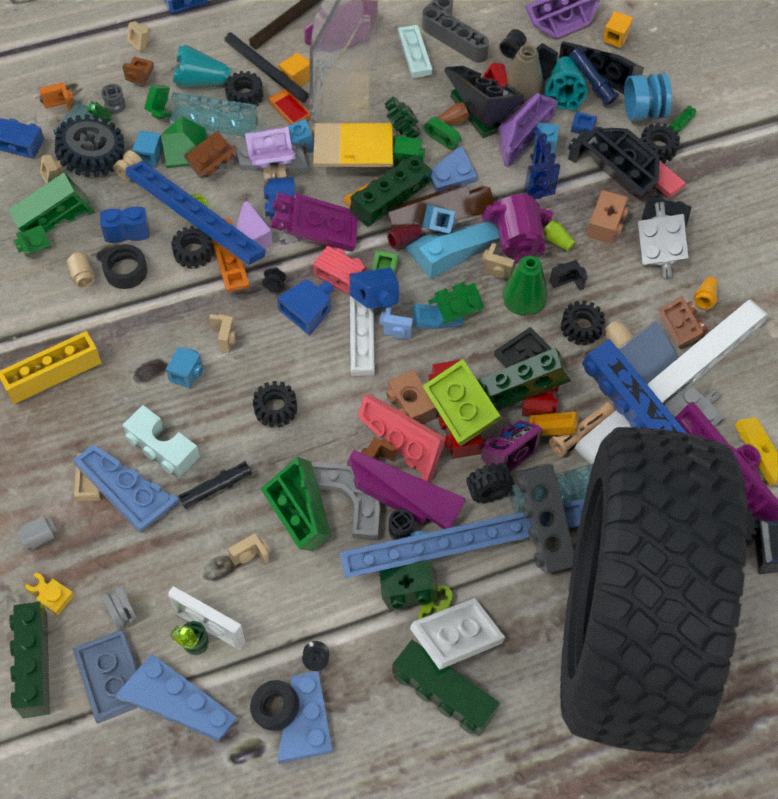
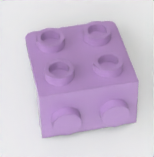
(269, 147)

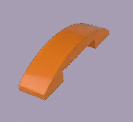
(230, 267)

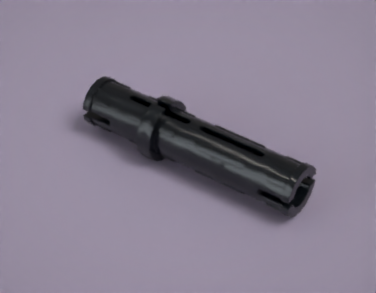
(220, 482)

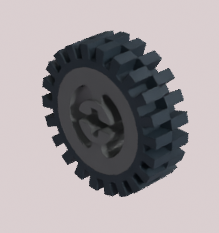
(88, 145)

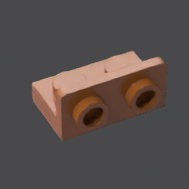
(209, 154)
(682, 323)

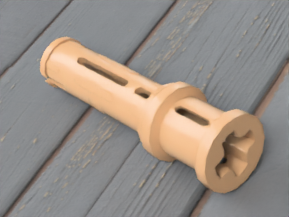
(573, 439)

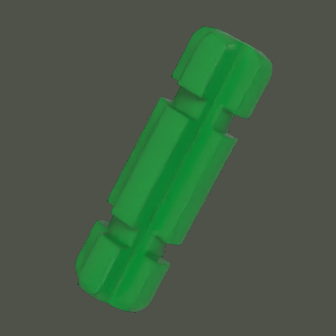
(99, 110)
(683, 118)

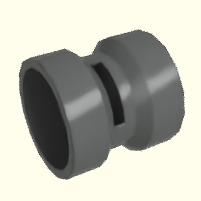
(113, 98)

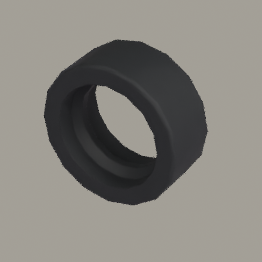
(122, 252)

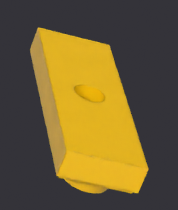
(753, 433)

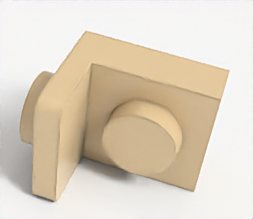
(246, 549)

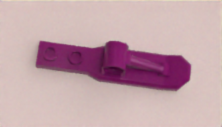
(758, 495)

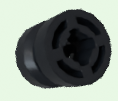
(515, 40)
(401, 529)

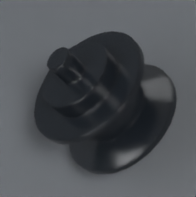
(274, 279)
(315, 656)

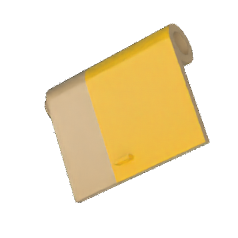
(352, 145)

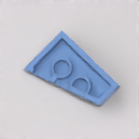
(309, 731)

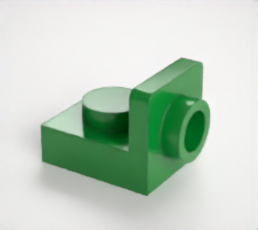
(157, 100)
(32, 240)

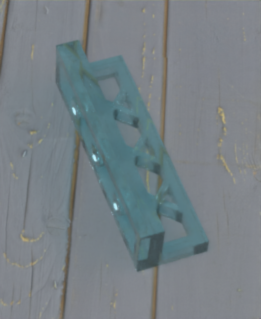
(215, 118)

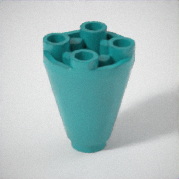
(199, 69)
(566, 85)

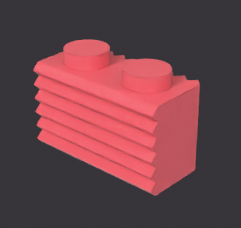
(335, 268)

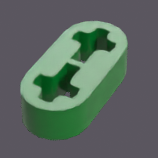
(442, 133)

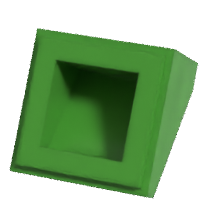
(385, 260)

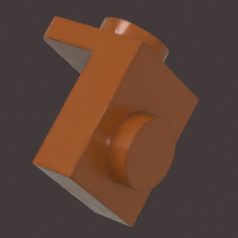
(138, 70)
(380, 448)

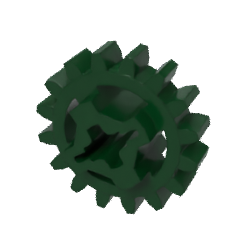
(402, 118)

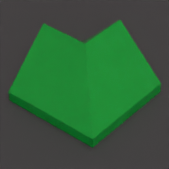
(180, 140)

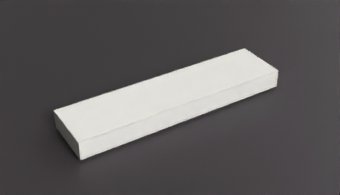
(361, 339)

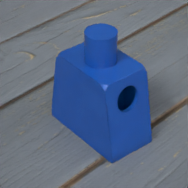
(375, 288)
(306, 304)

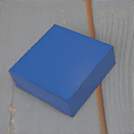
(583, 121)

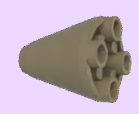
(526, 72)

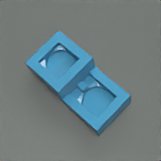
(430, 318)

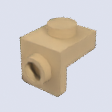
(497, 265)
(226, 329)

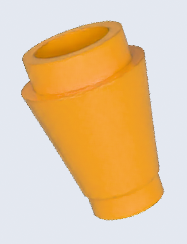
(706, 295)

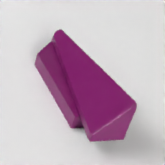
(405, 491)

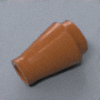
(455, 114)

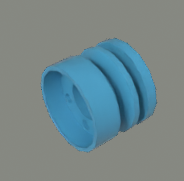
(647, 96)

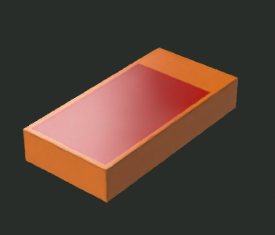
(288, 107)

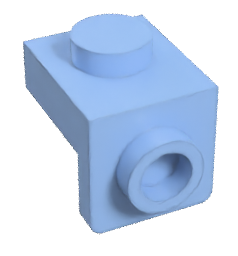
(395, 326)

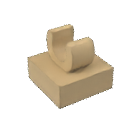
(138, 35)
(49, 168)

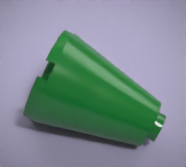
(526, 288)

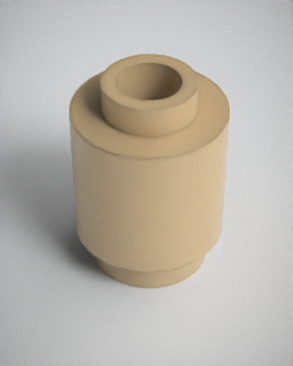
(81, 269)
(618, 333)

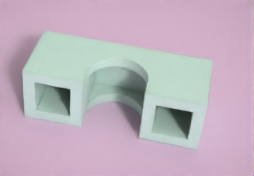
(174, 455)

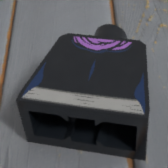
(767, 546)

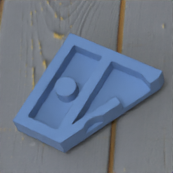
(453, 171)

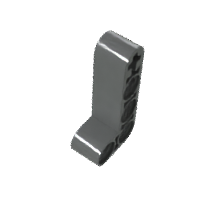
(440, 24)

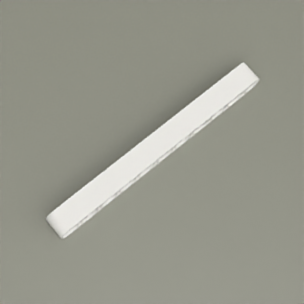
(685, 369)

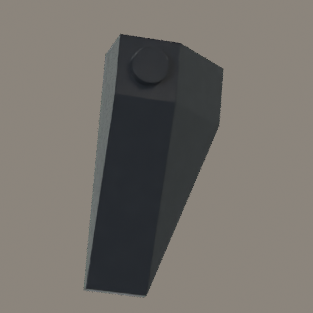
(609, 65)
(483, 96)

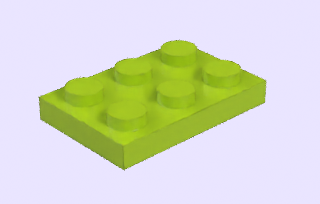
(462, 402)

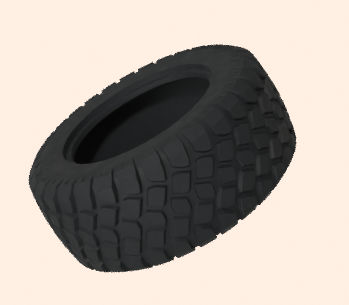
(654, 591)

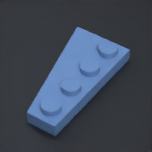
(168, 694)

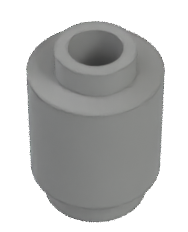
(36, 532)

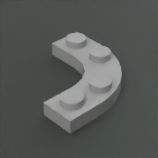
(366, 508)

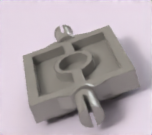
(663, 240)
(704, 403)

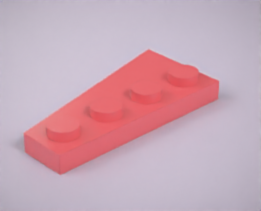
(412, 439)

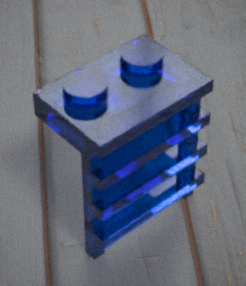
(544, 173)

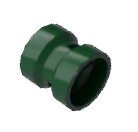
(203, 641)

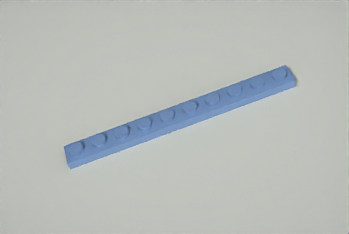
(446, 541)

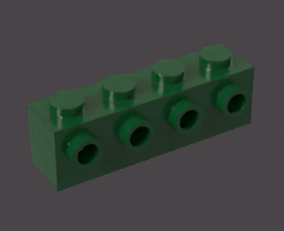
(390, 190)
(30, 660)

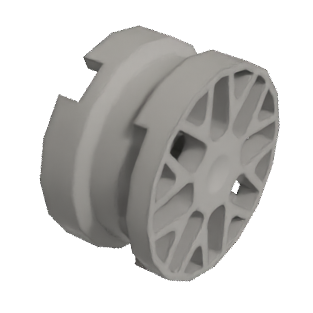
(119, 607)

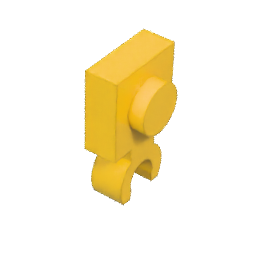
(51, 595)

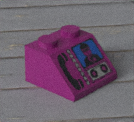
(513, 445)

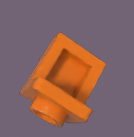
(56, 95)

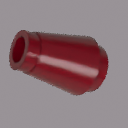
(402, 236)

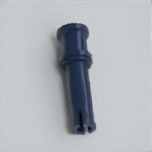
(599, 84)

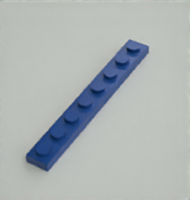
(196, 213)

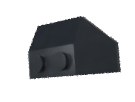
(624, 158)

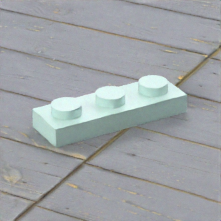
(414, 51)

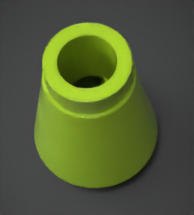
(557, 235)

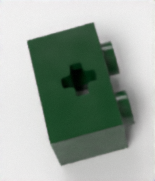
(409, 585)

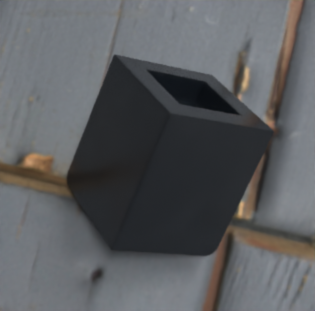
(548, 59)

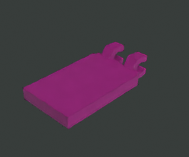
(315, 220)

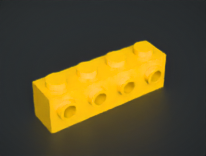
(50, 367)

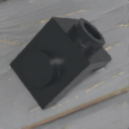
(576, 148)
(568, 272)

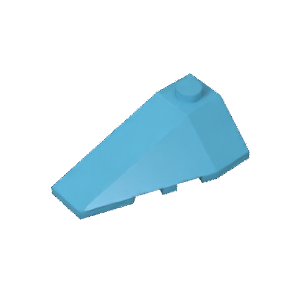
(445, 250)

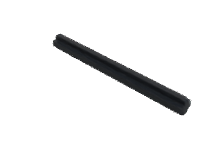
(265, 66)

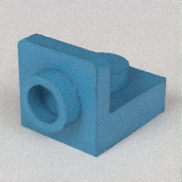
(301, 133)

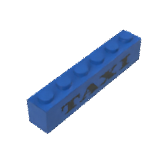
(627, 389)

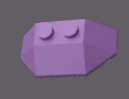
(561, 16)
(519, 128)

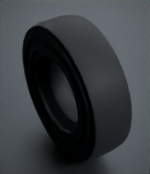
(287, 713)

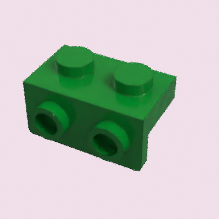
(459, 302)

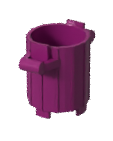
(519, 225)

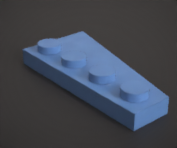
(125, 488)

